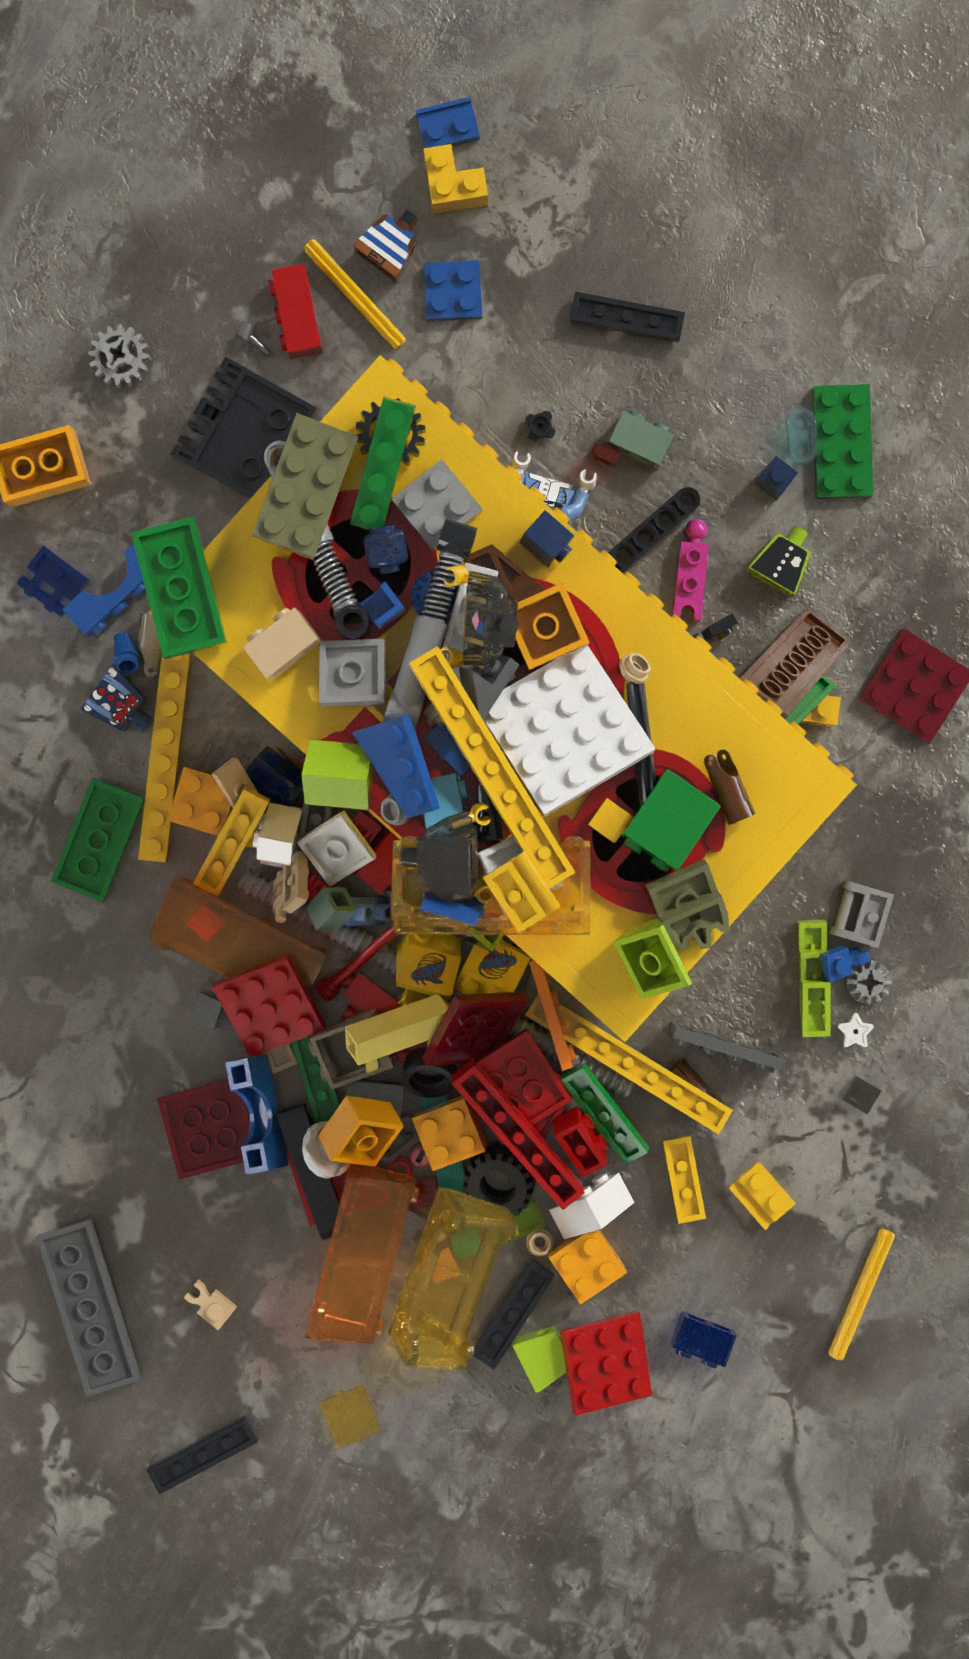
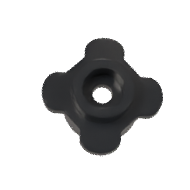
(541, 418)

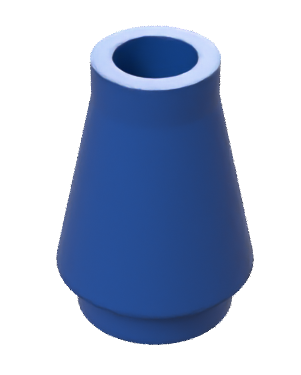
(125, 656)

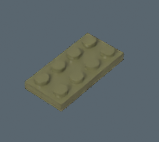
(304, 486)

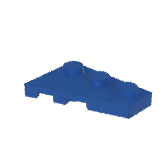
(400, 764)

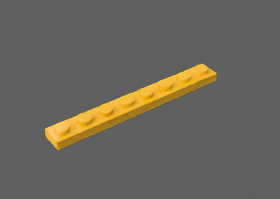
(164, 758)
(490, 766)
(637, 1067)

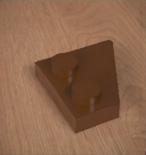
(513, 577)

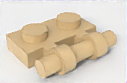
(291, 887)

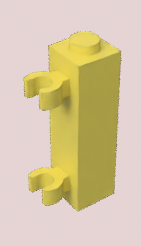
(394, 1030)

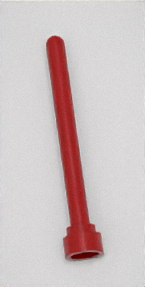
(329, 987)

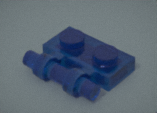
(56, 573)

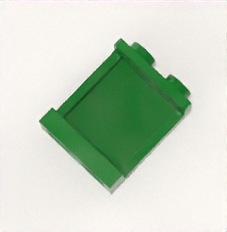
(670, 821)

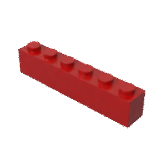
(517, 1133)

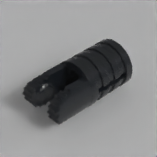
(494, 830)

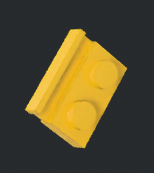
(521, 891)
(761, 1195)

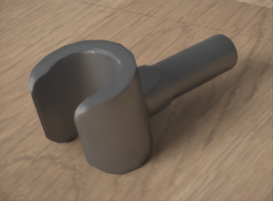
(245, 333)

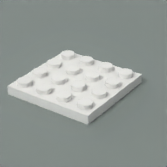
(566, 730)

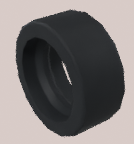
(426, 1085)

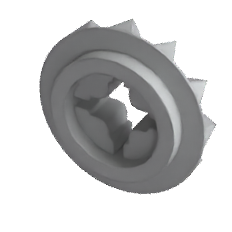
(878, 991)

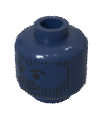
(385, 548)

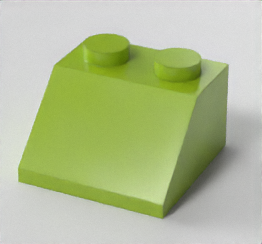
(651, 959)

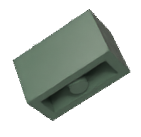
(641, 439)

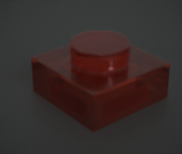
(605, 454)
(427, 1192)

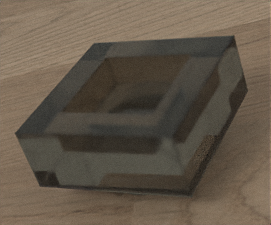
(861, 1094)

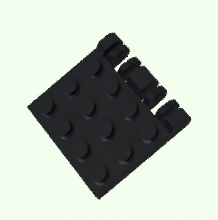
(241, 429)

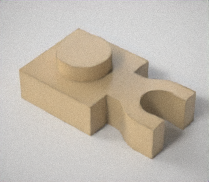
(213, 1307)

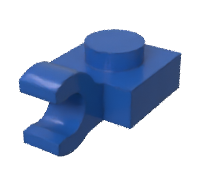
(838, 962)

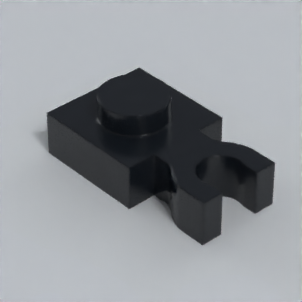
(720, 629)

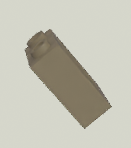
(329, 1069)

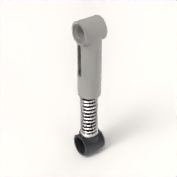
(344, 602)
(429, 629)

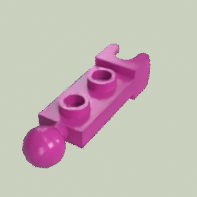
(691, 571)

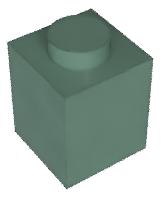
(331, 908)

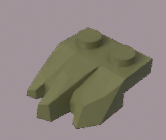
(689, 905)

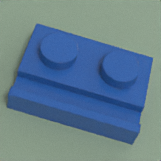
(448, 123)

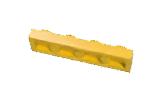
(231, 841)

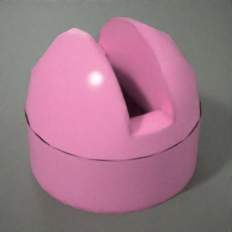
(414, 1152)

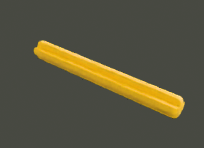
(354, 294)
(861, 1294)

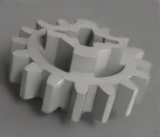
(124, 345)

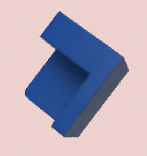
(383, 607)

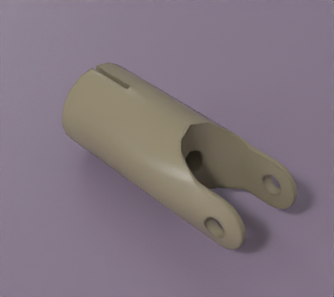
(148, 646)

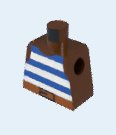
(389, 244)

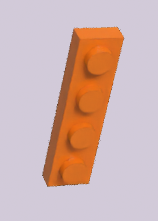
(556, 1025)

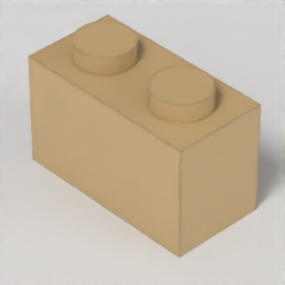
(281, 643)

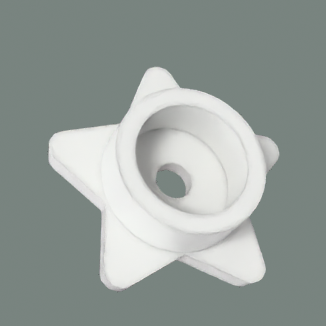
(855, 1023)

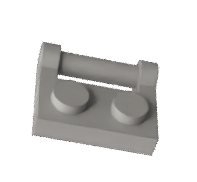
(870, 916)

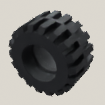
(499, 1159)

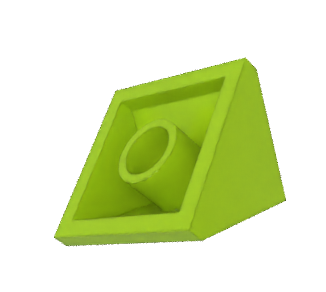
(337, 775)

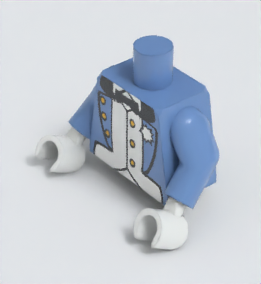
(557, 493)

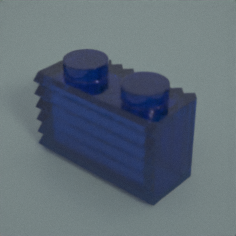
(703, 1340)

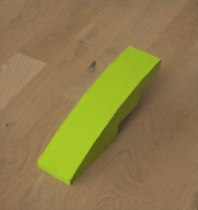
(813, 990)

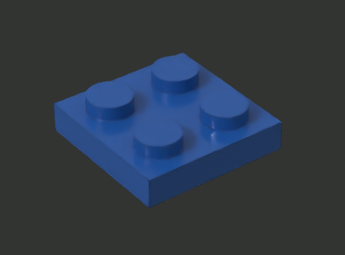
(453, 290)

